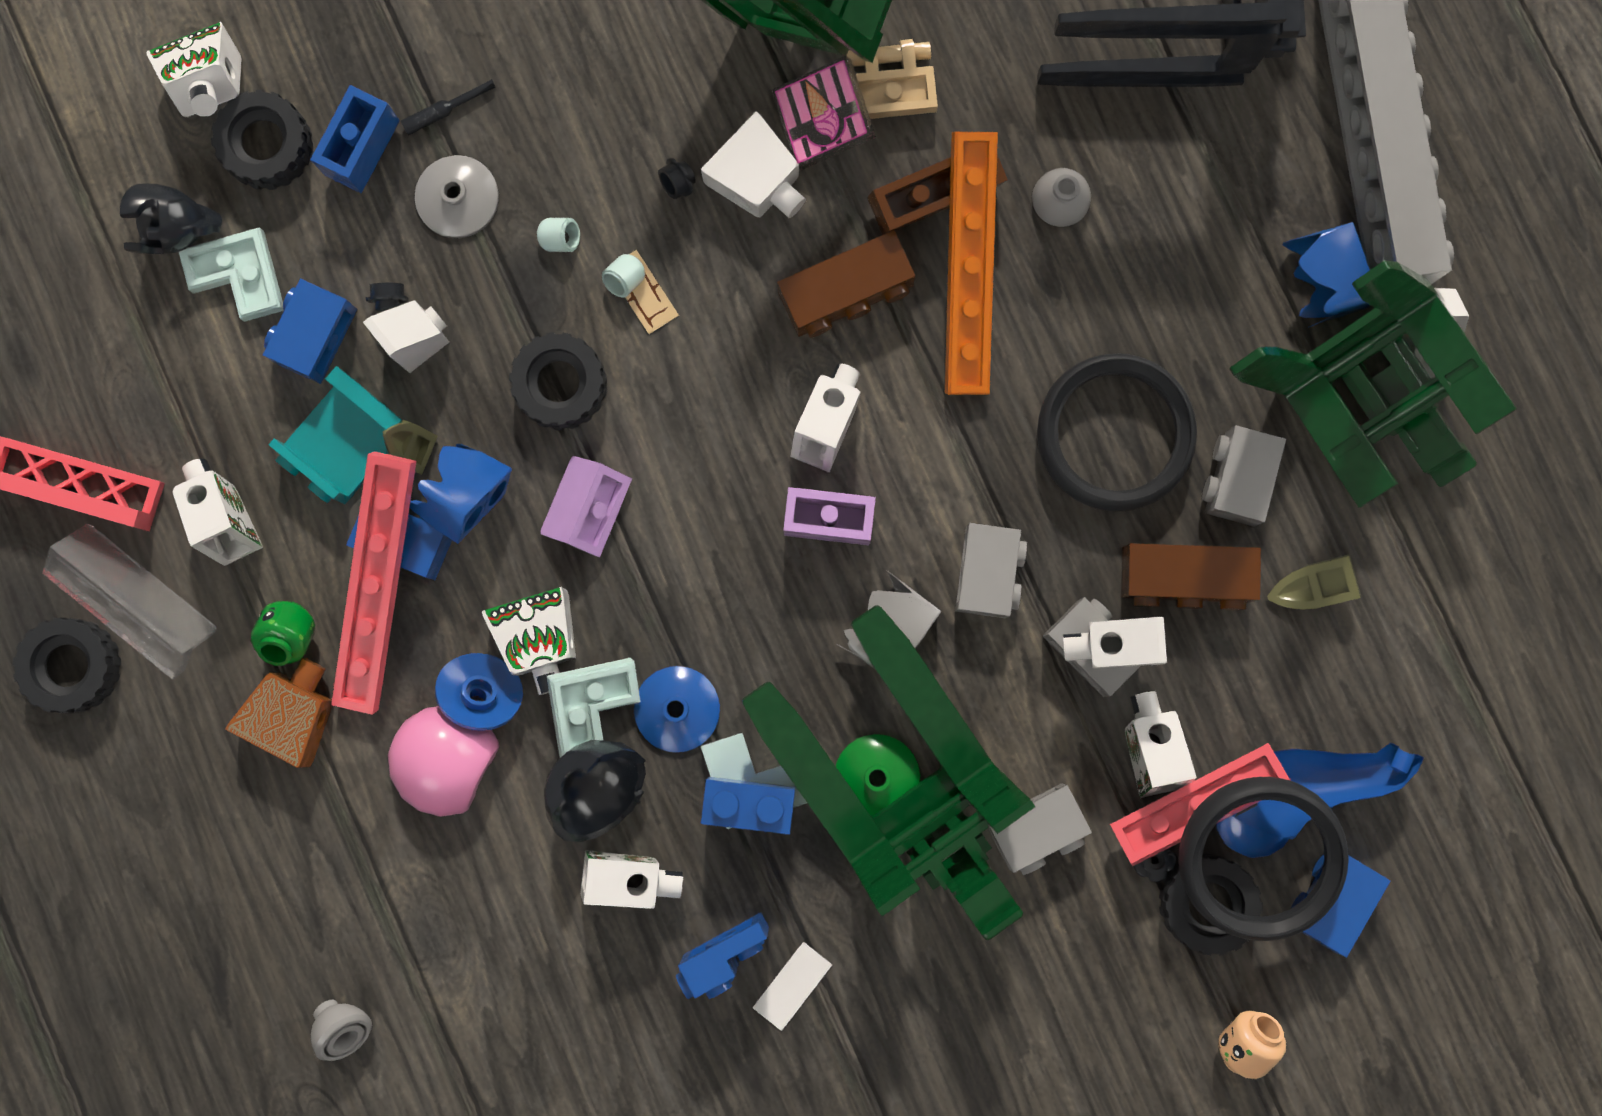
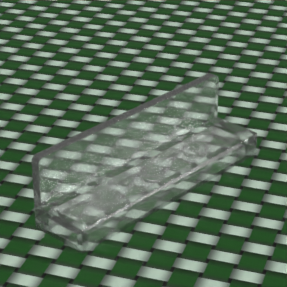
(127, 599)

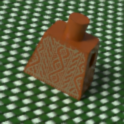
(286, 715)

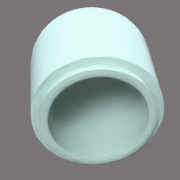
(552, 234)
(626, 270)

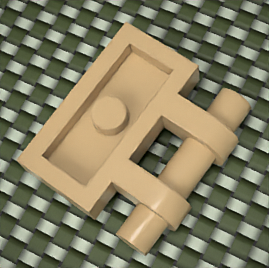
(899, 90)

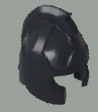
(166, 219)

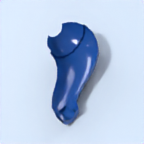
(1333, 778)

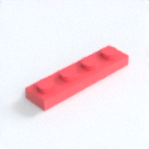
(1164, 821)

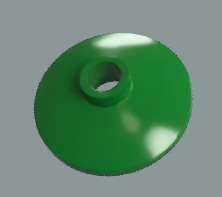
(882, 754)

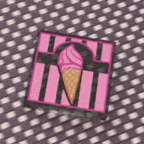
(823, 113)

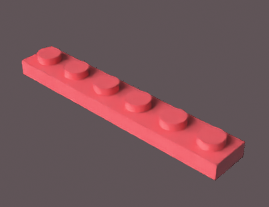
(373, 582)

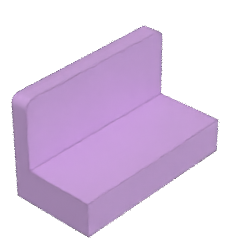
(586, 505)

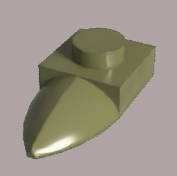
(410, 442)
(1317, 585)

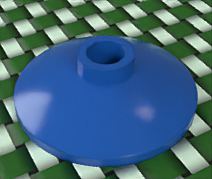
(483, 677)
(699, 714)

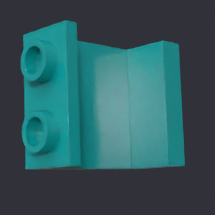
(337, 438)

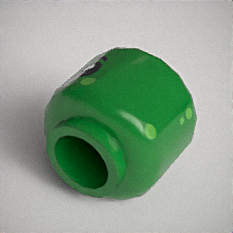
(282, 633)

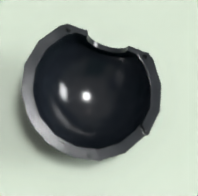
(593, 789)

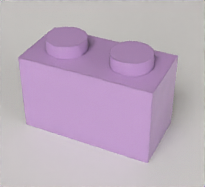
(829, 516)

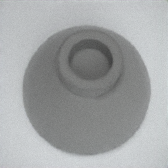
(1061, 197)
(338, 1030)

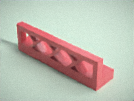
(79, 501)

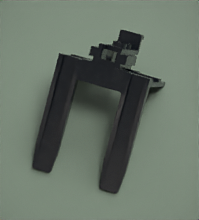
(1248, 30)

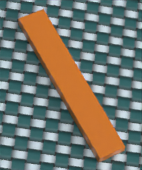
(970, 262)

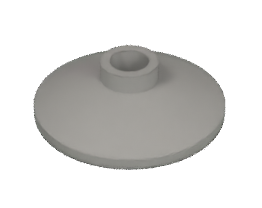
(469, 210)

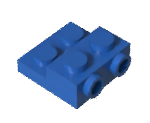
(714, 965)

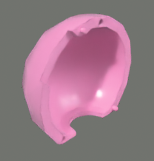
(439, 762)

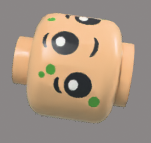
(1252, 1044)

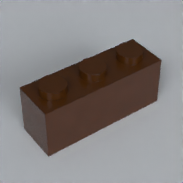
(916, 196)
(847, 285)
(1190, 575)

